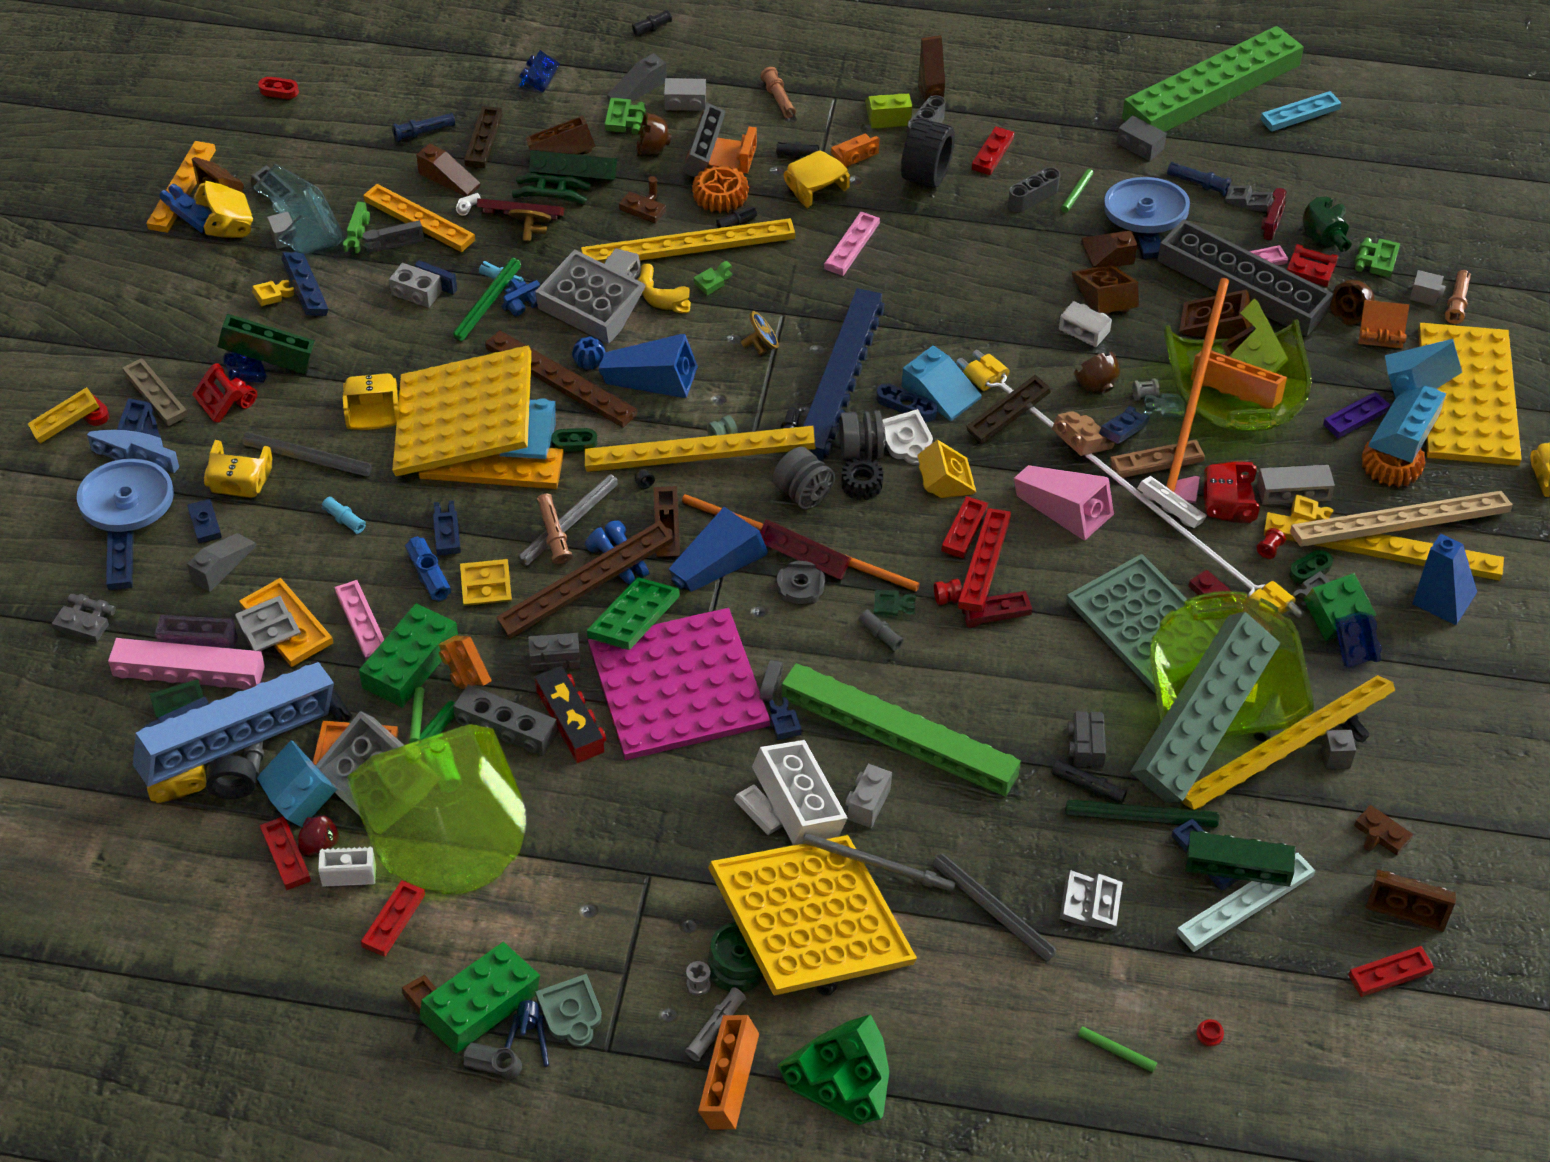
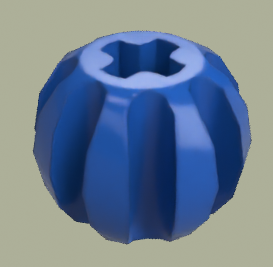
(588, 353)

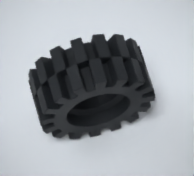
(862, 488)

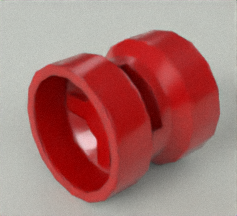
(248, 396)
(947, 591)

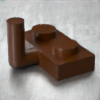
(644, 206)
(1382, 830)

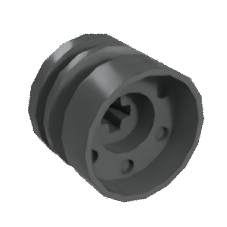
(861, 435)
(803, 477)

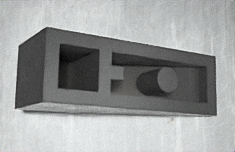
(641, 79)
(218, 560)

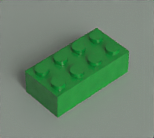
(407, 655)
(479, 997)

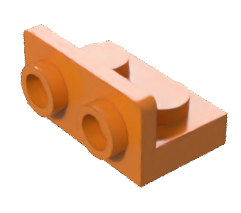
(856, 149)

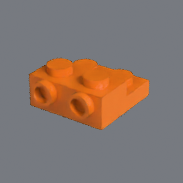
(463, 662)

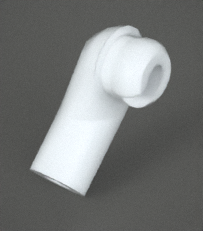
(464, 204)

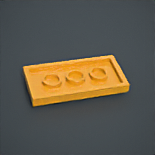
(313, 634)

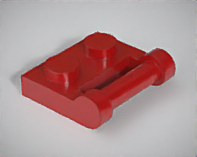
(1311, 270)
(211, 397)

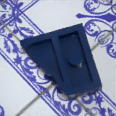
(138, 418)

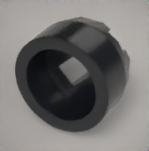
(646, 483)

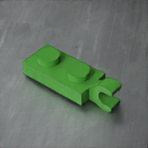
(357, 227)

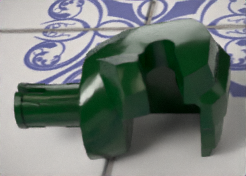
(1326, 224)

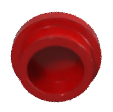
(1210, 1032)

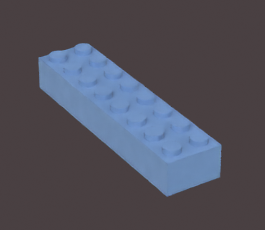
(232, 723)

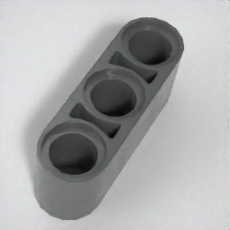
(931, 110)
(1033, 189)

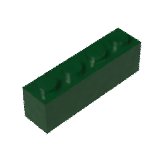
(572, 164)
(265, 343)
(1240, 858)

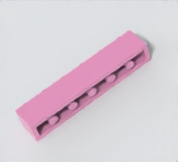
(186, 663)

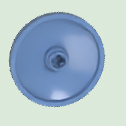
(1146, 204)
(125, 495)

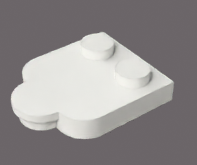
(907, 436)

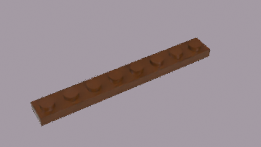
(569, 382)
(584, 579)

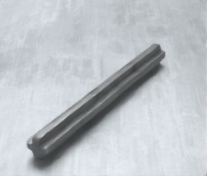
(570, 517)

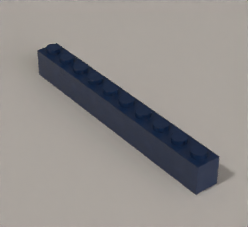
(843, 368)

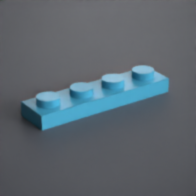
(1300, 111)

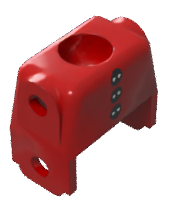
(1229, 493)

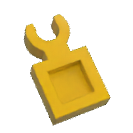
(270, 293)
(1308, 509)

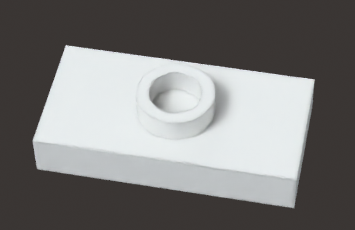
(759, 809)

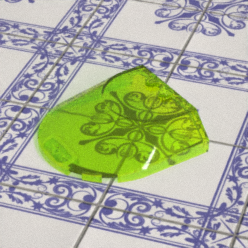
(1228, 409)
(1281, 692)
(442, 809)

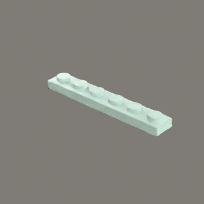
(1238, 907)

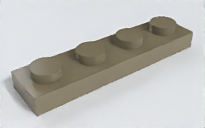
(155, 392)

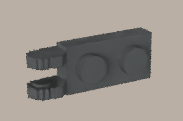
(393, 236)

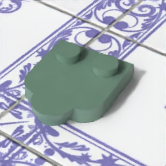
(571, 1010)

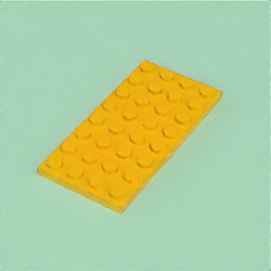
(1480, 403)

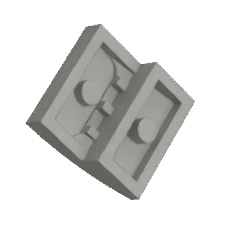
(267, 624)
(1091, 900)

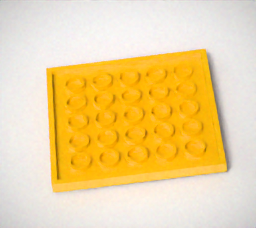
(463, 411)
(811, 916)

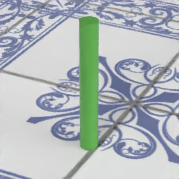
(1077, 190)
(416, 714)
(1117, 1049)

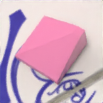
(1188, 488)

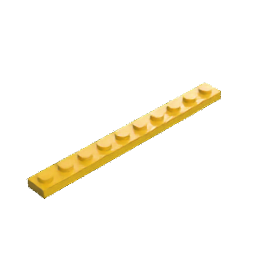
(698, 241)
(699, 448)
(1392, 548)
(1287, 741)

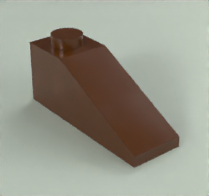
(931, 67)
(445, 170)
(667, 512)

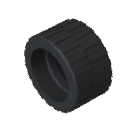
(927, 152)

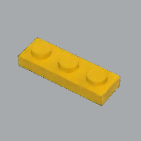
(63, 415)

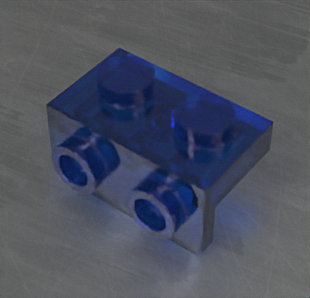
(539, 71)

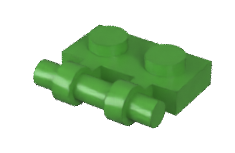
(618, 115)
(1383, 259)

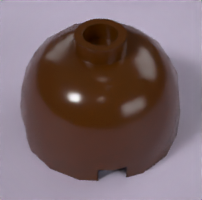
(653, 135)
(1349, 300)
(1099, 373)

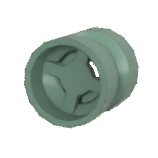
(722, 427)

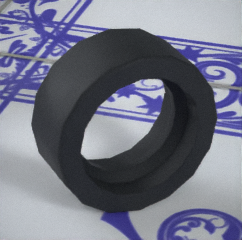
(231, 766)

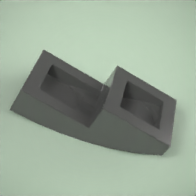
(1244, 198)

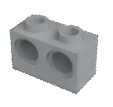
(415, 285)

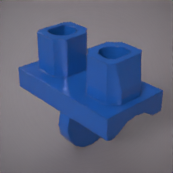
(517, 294)

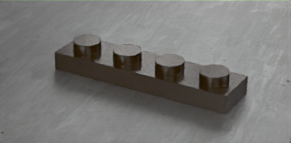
(483, 137)
(1008, 409)

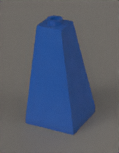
(654, 366)
(717, 551)
(1446, 581)

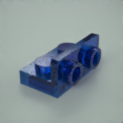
(244, 367)
(1358, 639)

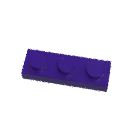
(1356, 414)

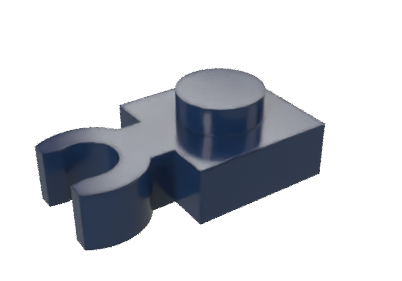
(783, 721)

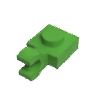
(713, 280)

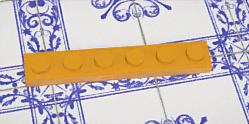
(409, 212)
(163, 216)

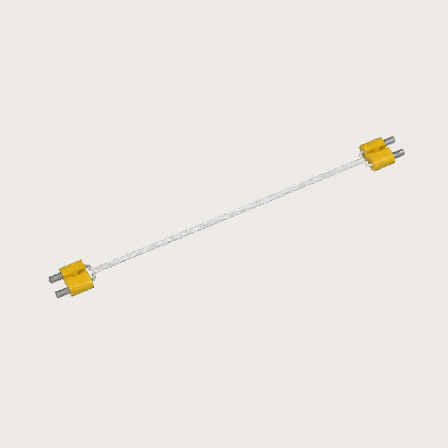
(992, 371)

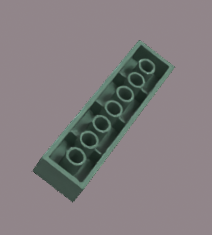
(1205, 707)

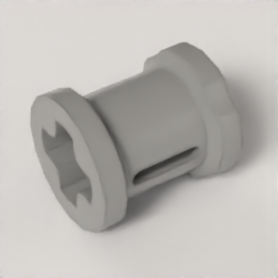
(1141, 389)
(695, 976)

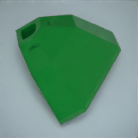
(842, 1070)

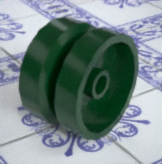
(732, 960)

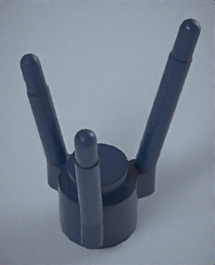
(527, 1018)

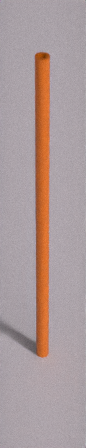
(1197, 384)
(854, 563)

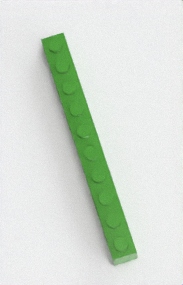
(901, 729)

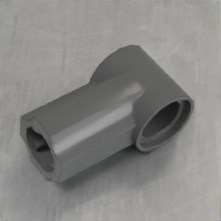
(491, 1059)

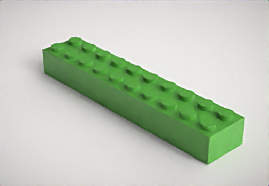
(1215, 80)

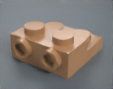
(1081, 433)

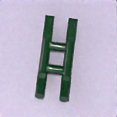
(560, 192)

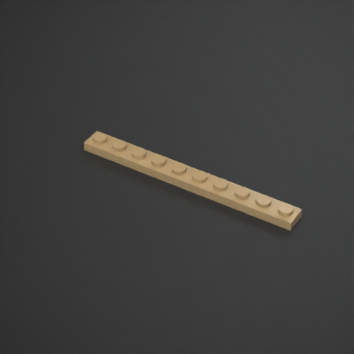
(1400, 518)

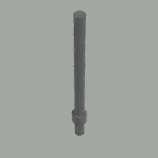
(927, 878)

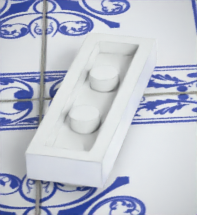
(1171, 502)

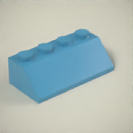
(1408, 423)

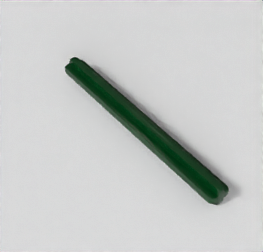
(1141, 813)

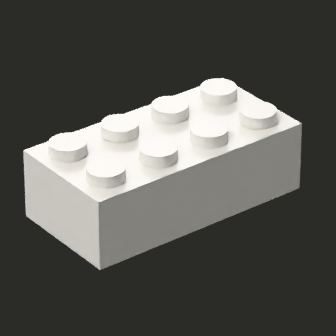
(799, 791)

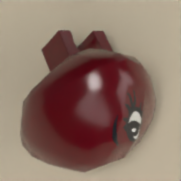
(317, 834)

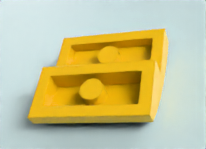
(485, 582)

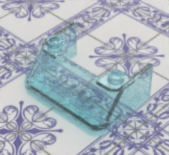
(312, 218)

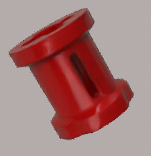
(1271, 542)

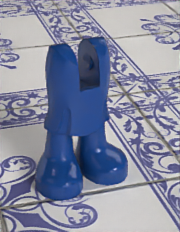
(614, 532)

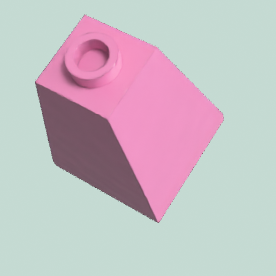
(1069, 498)

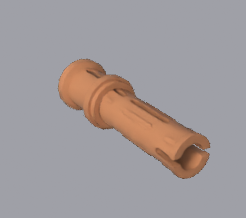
(775, 86)
(1458, 303)
(556, 538)

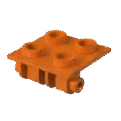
(1383, 324)

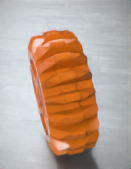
(720, 189)
(1390, 468)

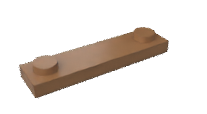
(1154, 459)

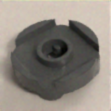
(797, 593)

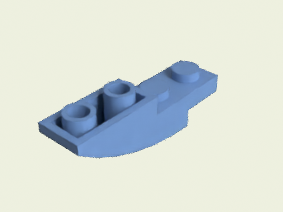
(133, 445)

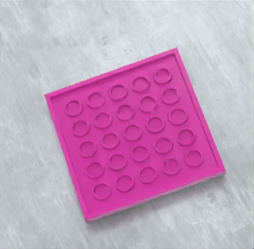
(680, 685)

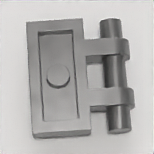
(80, 623)

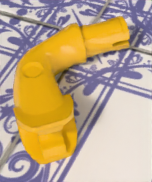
(665, 299)

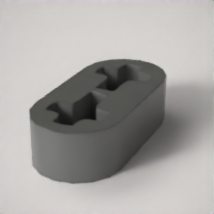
(771, 680)

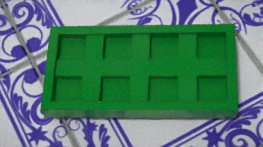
(633, 613)

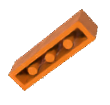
(1242, 380)
(728, 1072)

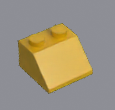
(945, 471)

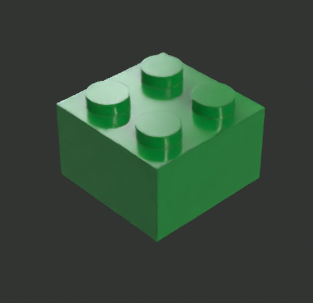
(1335, 601)

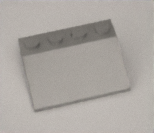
(589, 296)
(353, 747)

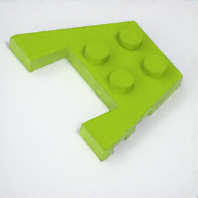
(1262, 345)

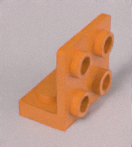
(735, 153)

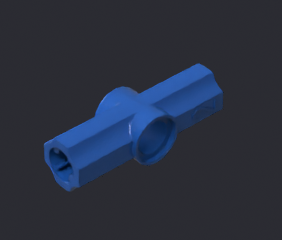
(428, 568)

